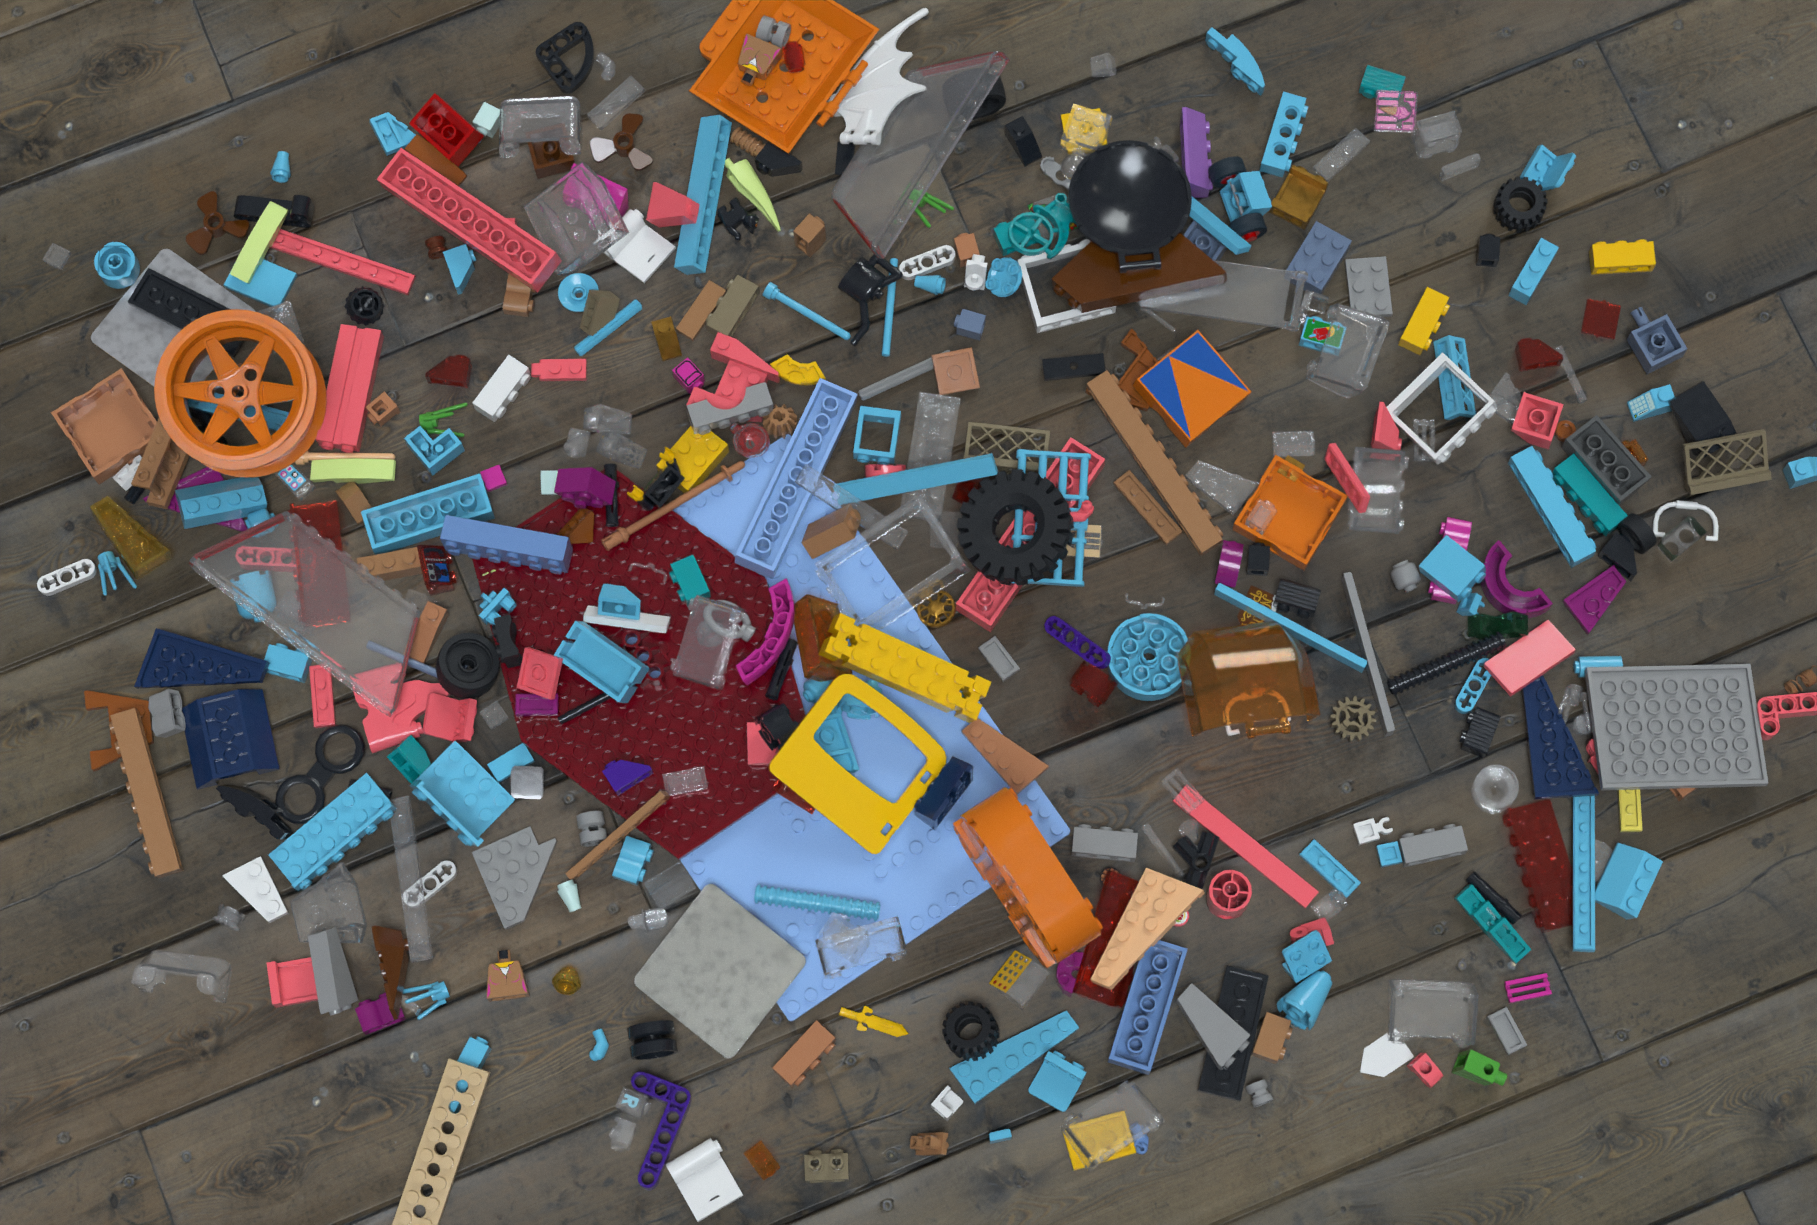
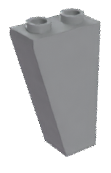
(331, 973)
(1214, 1028)

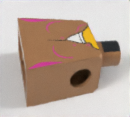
(757, 59)
(506, 979)

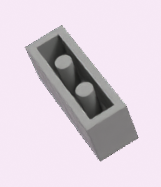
(1104, 843)
(1432, 845)

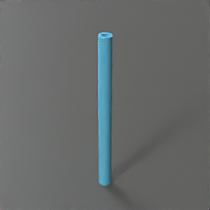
(889, 314)

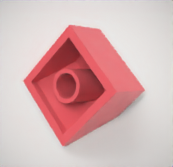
(1537, 420)

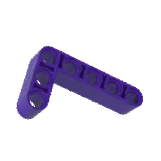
(664, 1126)

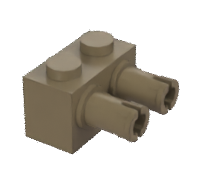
(826, 1167)

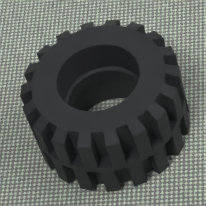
(1520, 189)
(959, 1019)

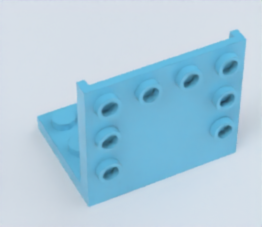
(462, 793)

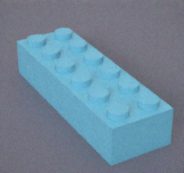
(423, 514)

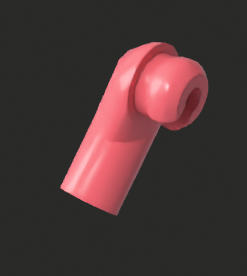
(1084, 512)

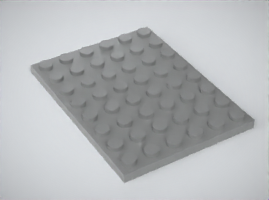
(1675, 727)

